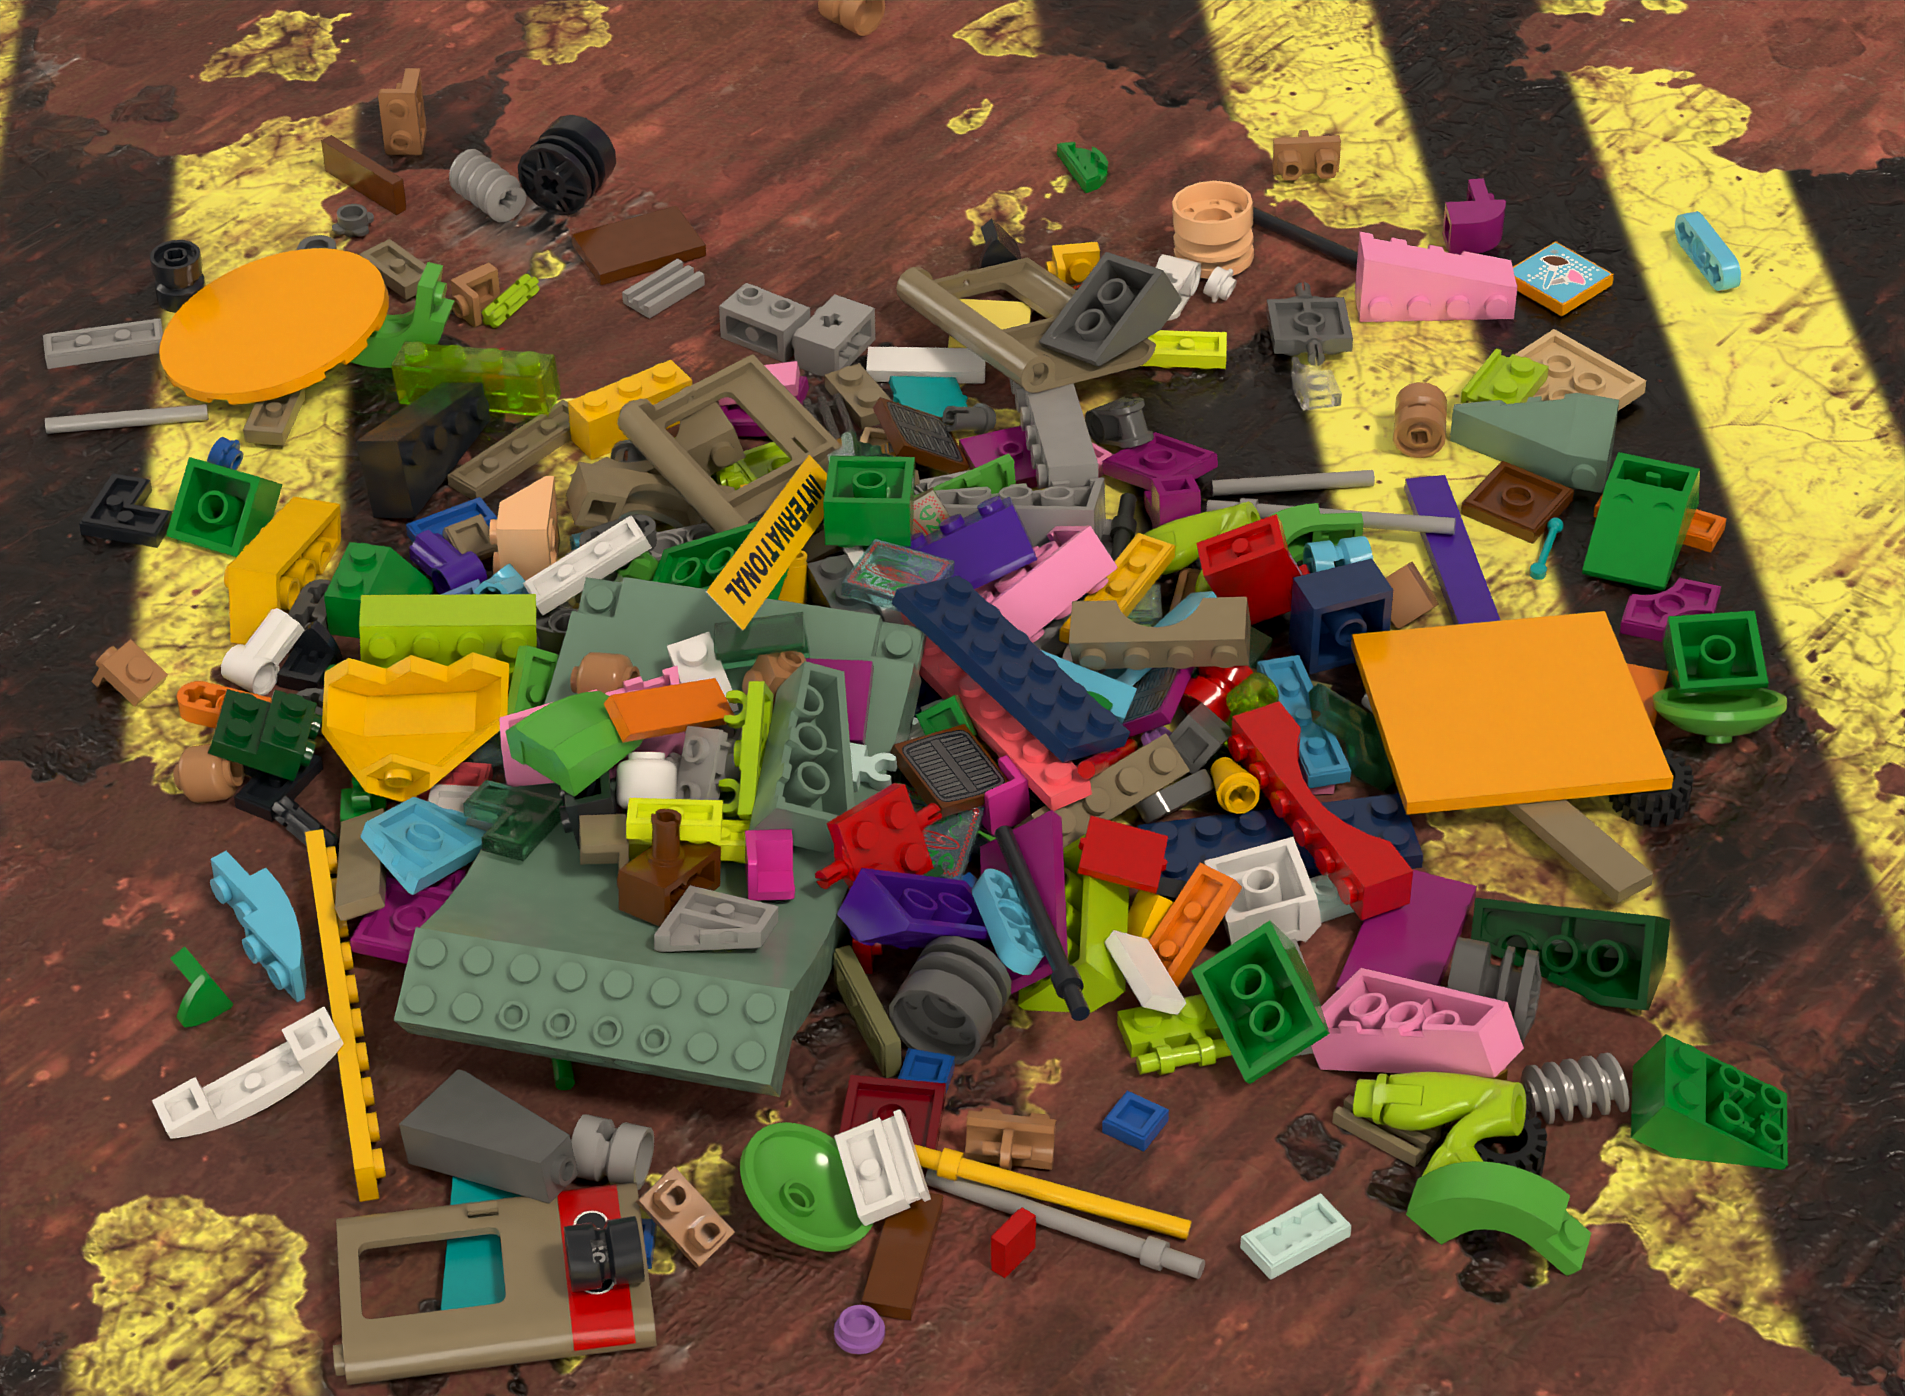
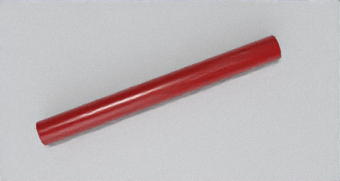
(1103, 760)

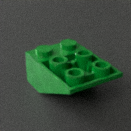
(1642, 521)
(1706, 1109)

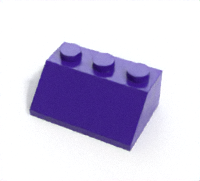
(981, 544)
(910, 910)

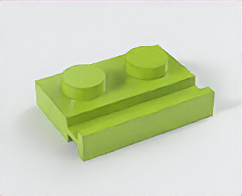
(1505, 379)

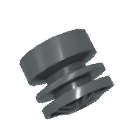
(1474, 974)
(950, 998)

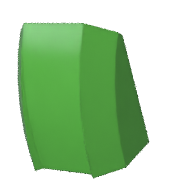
(570, 741)

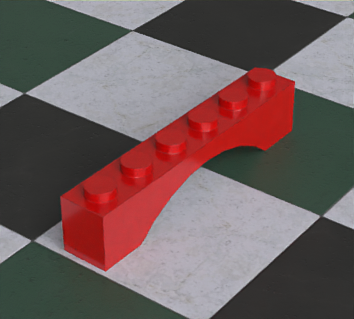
(1361, 866)

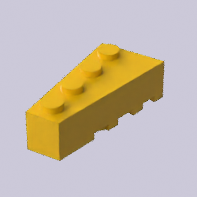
(280, 563)

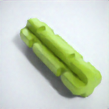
(510, 300)

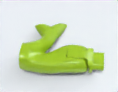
(1192, 529)
(1435, 1098)

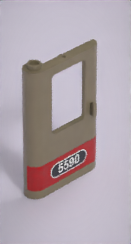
(533, 1322)

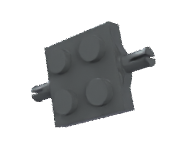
(1309, 325)

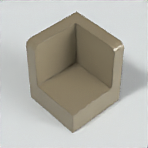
(603, 839)

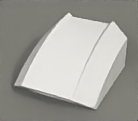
(1272, 889)

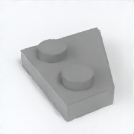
(715, 922)

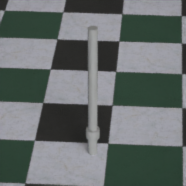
(1372, 520)
(1151, 1252)

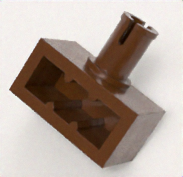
(663, 872)

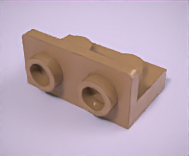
(403, 115)

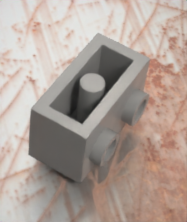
(762, 321)

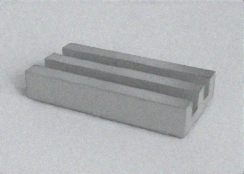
(663, 288)

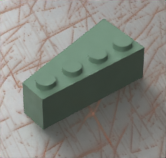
(806, 759)

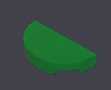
(1086, 166)

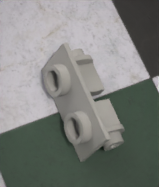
(702, 758)

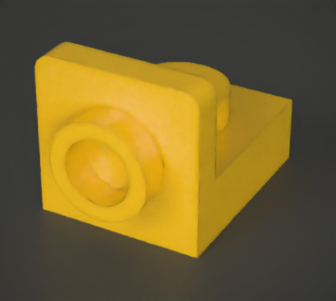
(1073, 261)

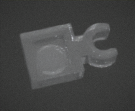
(1314, 387)

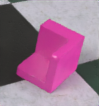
(1008, 802)
(769, 864)

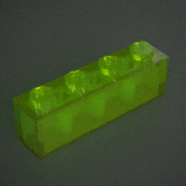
(511, 379)

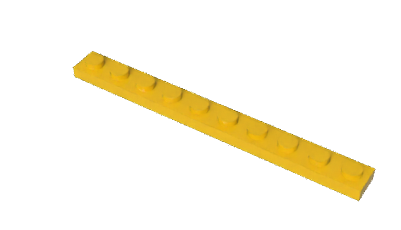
(348, 1022)

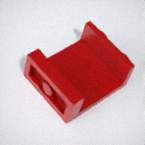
(1253, 565)

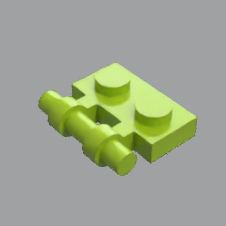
(1172, 1040)

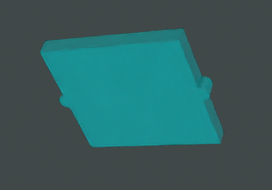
(927, 393)

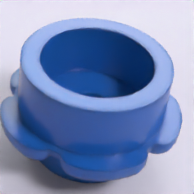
(226, 453)

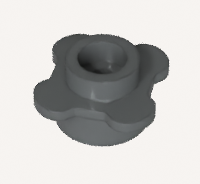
(352, 220)

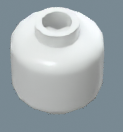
(645, 777)

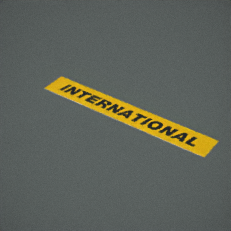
(771, 545)

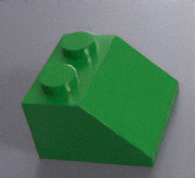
(869, 500)
(221, 507)
(368, 571)
(1714, 652)

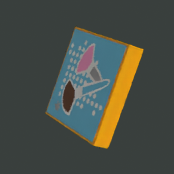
(1560, 278)

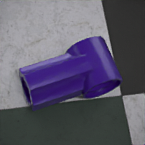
(444, 562)

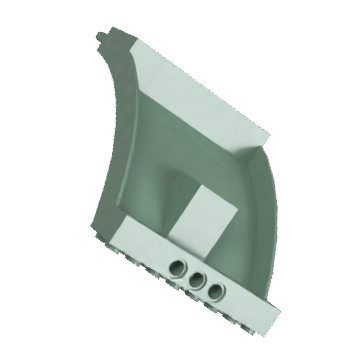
(552, 966)

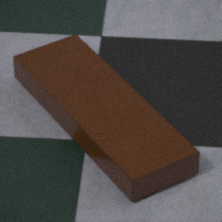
(364, 175)
(902, 1259)

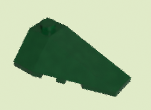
(1592, 952)

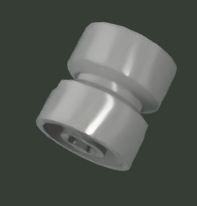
(618, 1153)

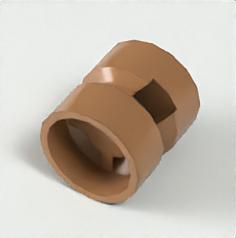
(855, 15)
(1420, 420)

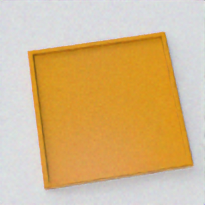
(1509, 713)

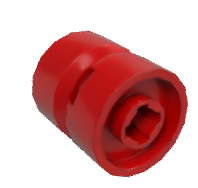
(1212, 689)

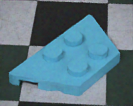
(422, 842)

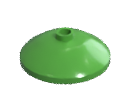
(1720, 713)
(801, 1187)

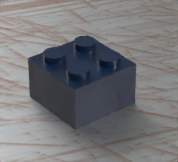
(1334, 606)

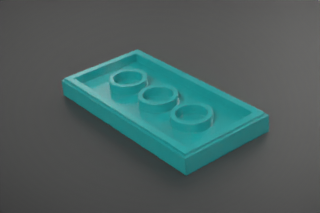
(475, 1262)

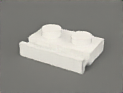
(882, 1167)

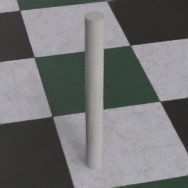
(126, 418)
(1292, 483)

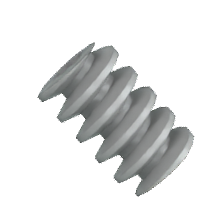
(487, 185)
(1575, 1085)

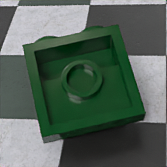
(266, 734)

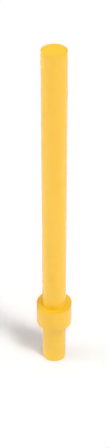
(952, 1165)

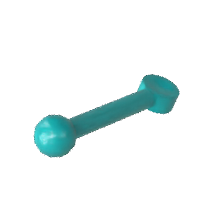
(1539, 569)

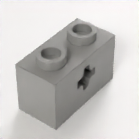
(834, 336)

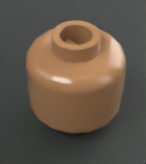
(602, 672)
(206, 776)

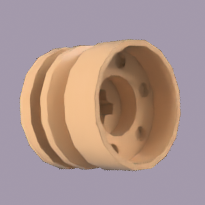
(1214, 226)

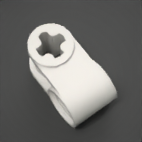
(1184, 277)

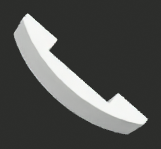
(255, 1085)

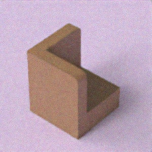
(1410, 595)

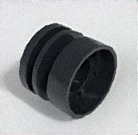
(567, 165)

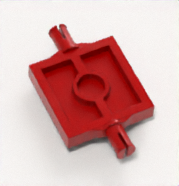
(879, 836)

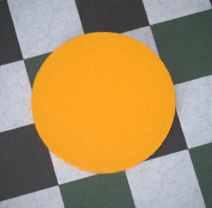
(274, 325)

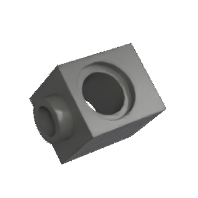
(1199, 737)

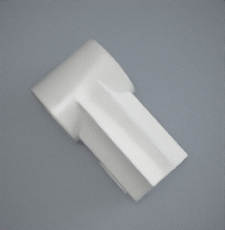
(257, 662)

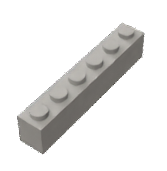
(1056, 435)

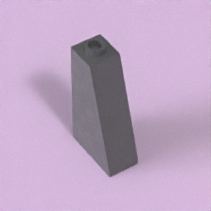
(488, 1140)

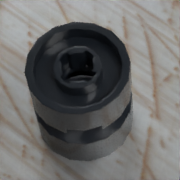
(176, 272)
(621, 1249)

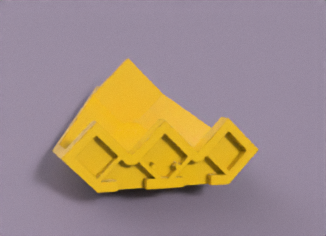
(413, 720)

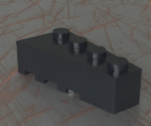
(420, 446)

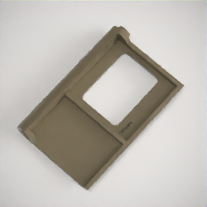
(1014, 349)
(770, 408)

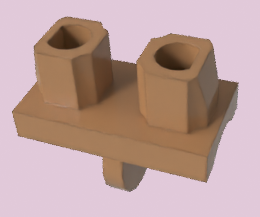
(1306, 156)
(1010, 1139)
(685, 1217)

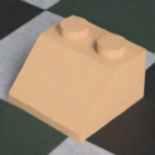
(527, 529)

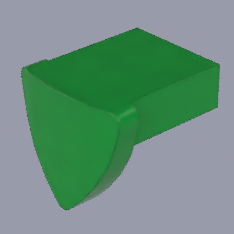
(204, 997)

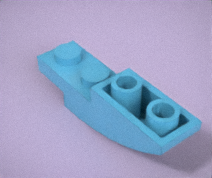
(267, 919)

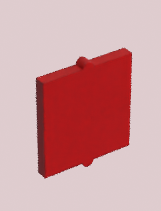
(1122, 854)

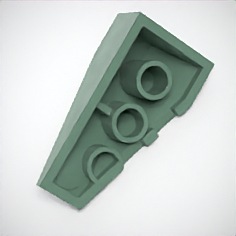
(1555, 439)

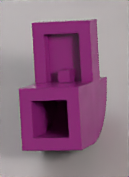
(1474, 223)
(1172, 499)

